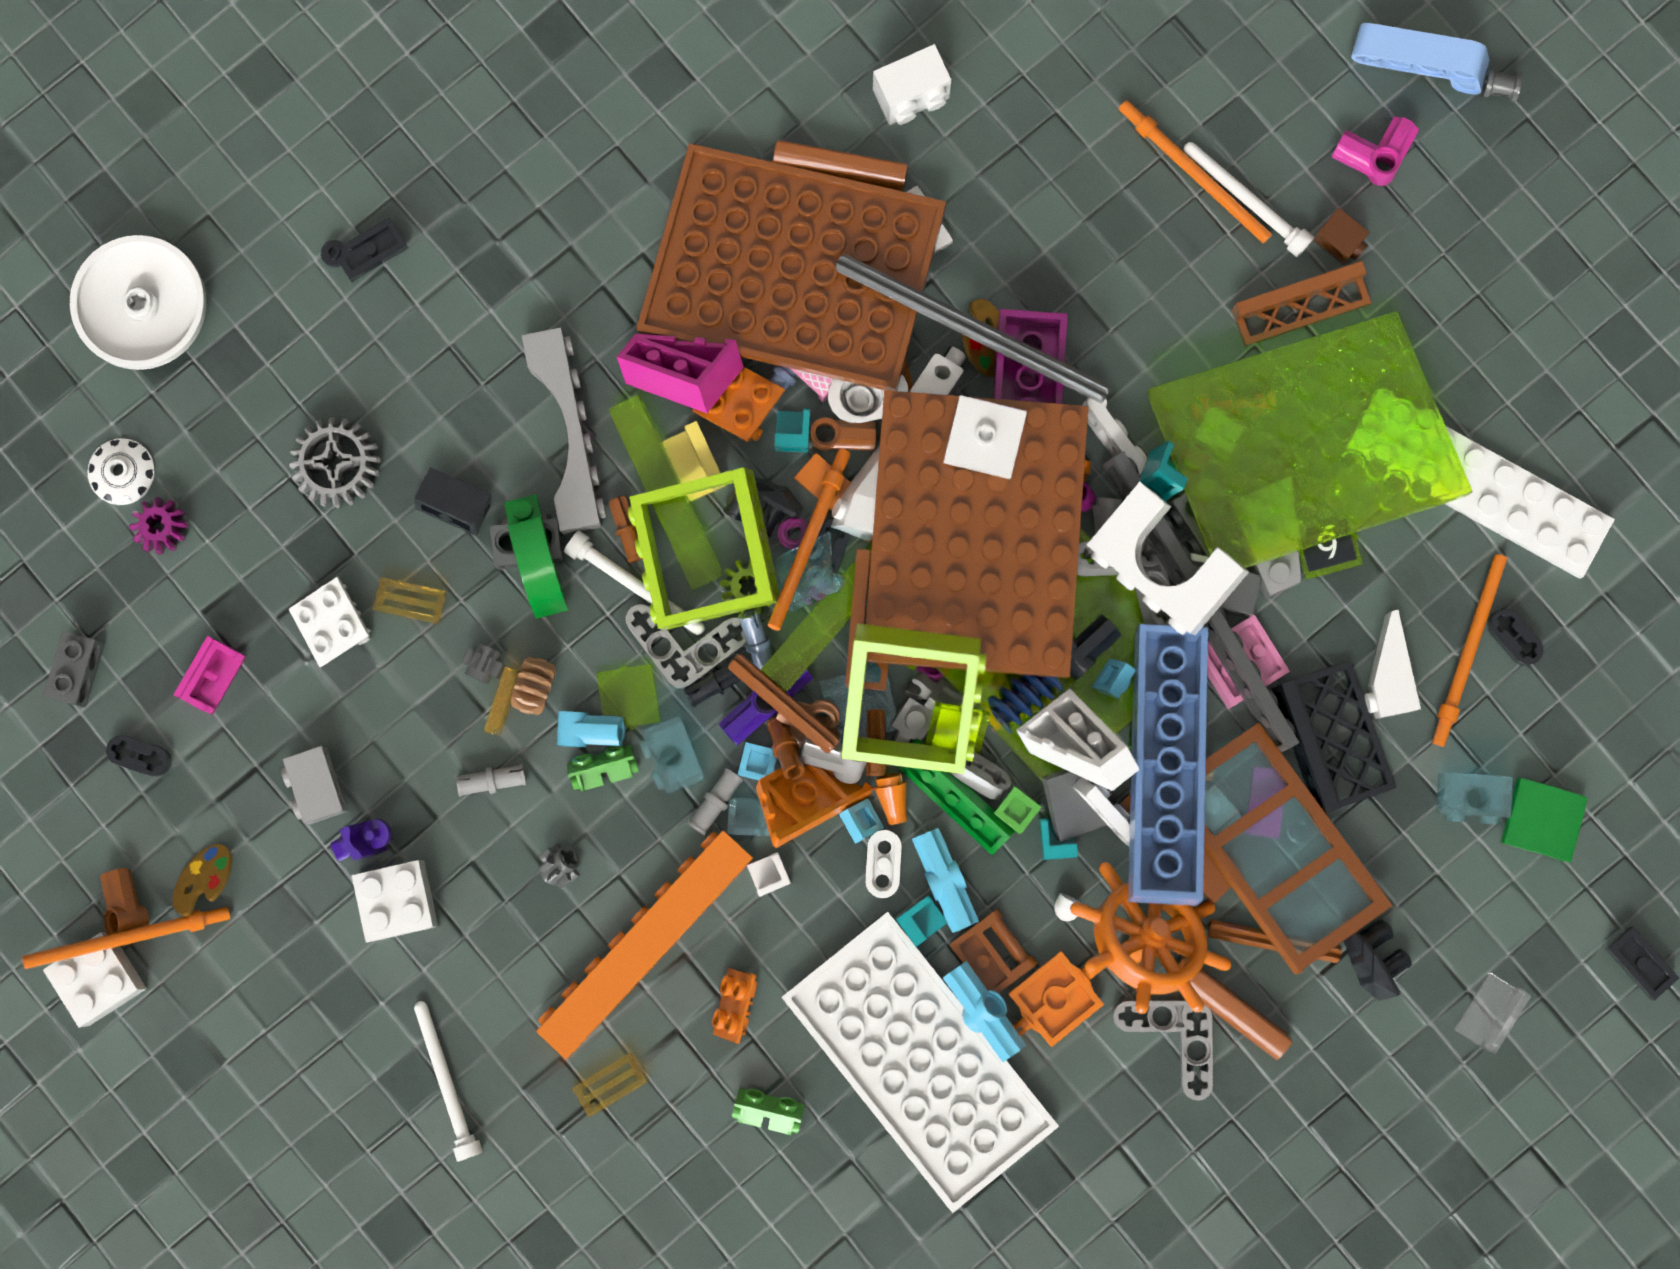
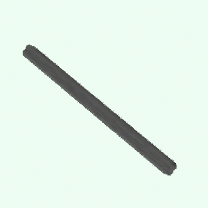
(972, 328)

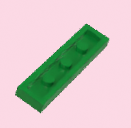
(962, 805)

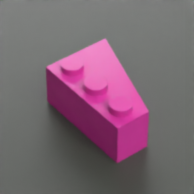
(680, 370)

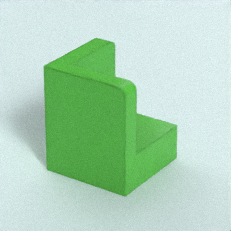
(1017, 810)

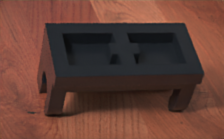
(452, 501)

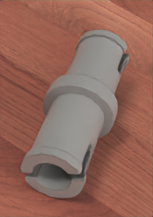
(490, 780)
(715, 801)

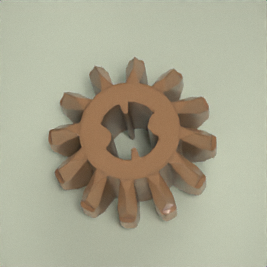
(533, 685)

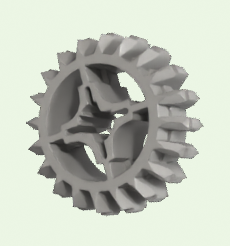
(336, 478)

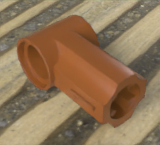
(846, 435)
(122, 903)

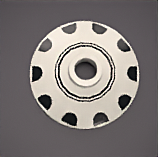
(136, 476)

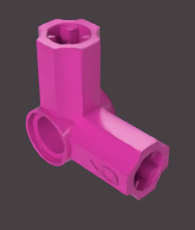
(1364, 155)

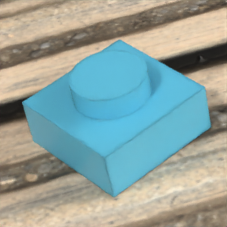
(1114, 678)
(756, 762)
(861, 820)

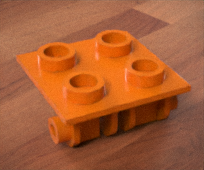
(744, 405)
(730, 1018)

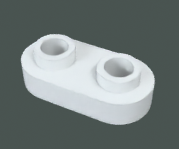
(884, 864)

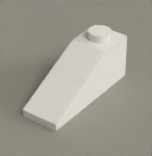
(1391, 679)

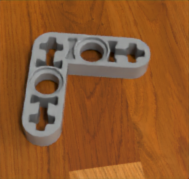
(1152, 567)
(688, 657)
(1180, 1024)

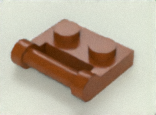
(985, 960)

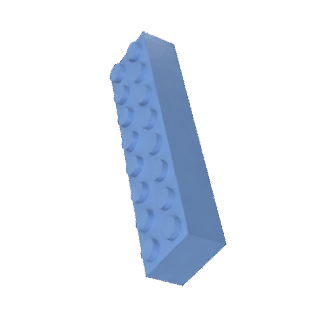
(1171, 761)

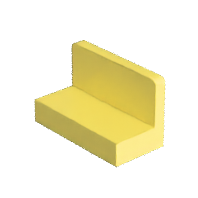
(692, 457)

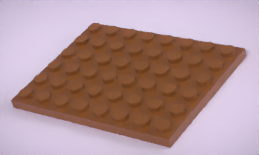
(757, 258)
(978, 548)

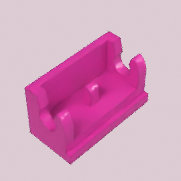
(209, 675)

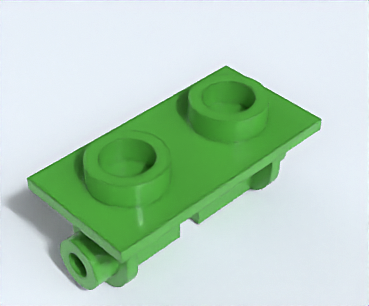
(615, 761)
(783, 1112)

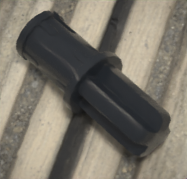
(711, 685)

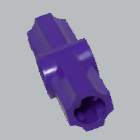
(750, 717)

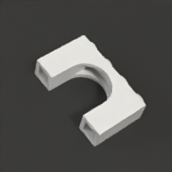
(1121, 544)

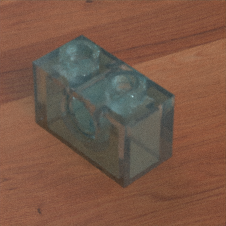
(688, 769)
(1494, 793)

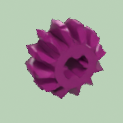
(150, 535)

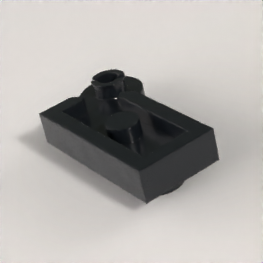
(366, 250)

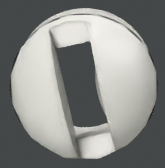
(1063, 905)

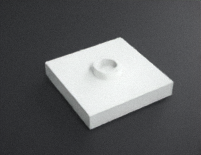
(985, 437)

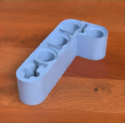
(1423, 53)

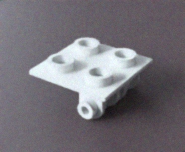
(330, 622)

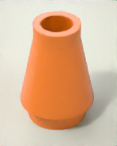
(893, 797)

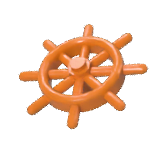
(1150, 939)

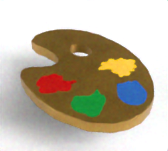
(979, 354)
(207, 874)

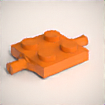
(1055, 999)

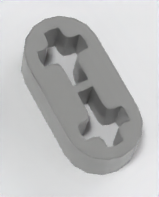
(985, 777)

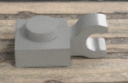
(933, 692)
(911, 721)

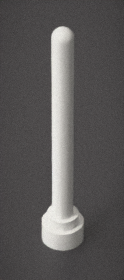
(1295, 238)
(581, 548)
(465, 1144)

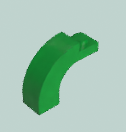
(535, 557)

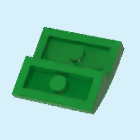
(1544, 820)

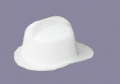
(858, 402)

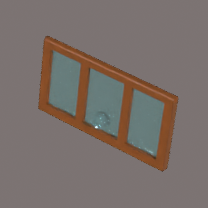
(1283, 852)

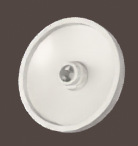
(138, 302)

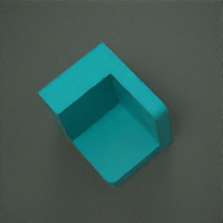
(792, 431)
(1161, 473)
(1053, 848)
(921, 920)

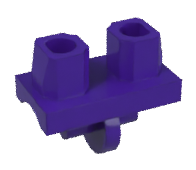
(362, 840)

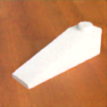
(856, 507)

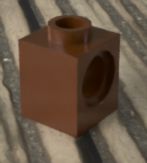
(1342, 237)

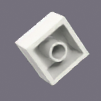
(912, 85)
(394, 901)
(95, 983)

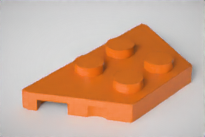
(804, 803)

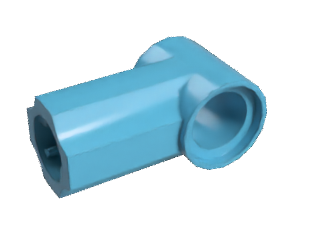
(582, 729)

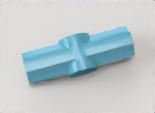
(945, 880)
(984, 1011)

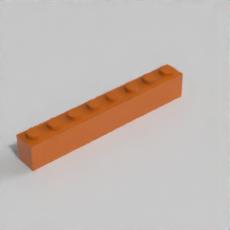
(644, 944)

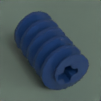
(1021, 697)

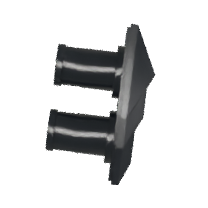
(777, 500)
(1372, 972)

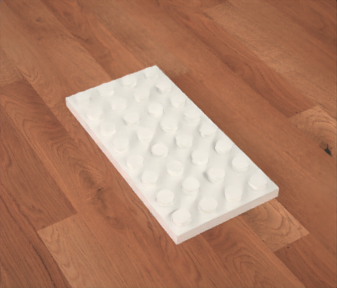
(918, 1064)

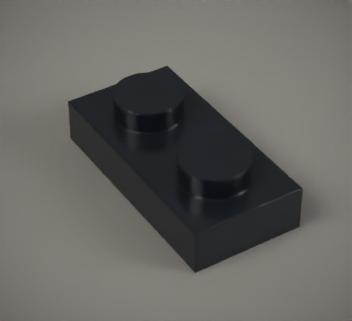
(1642, 963)

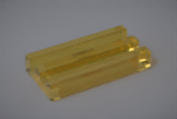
(381, 594)
(501, 702)
(584, 1100)

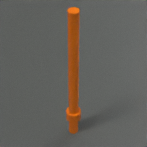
(1148, 128)
(831, 484)
(1449, 712)
(193, 922)

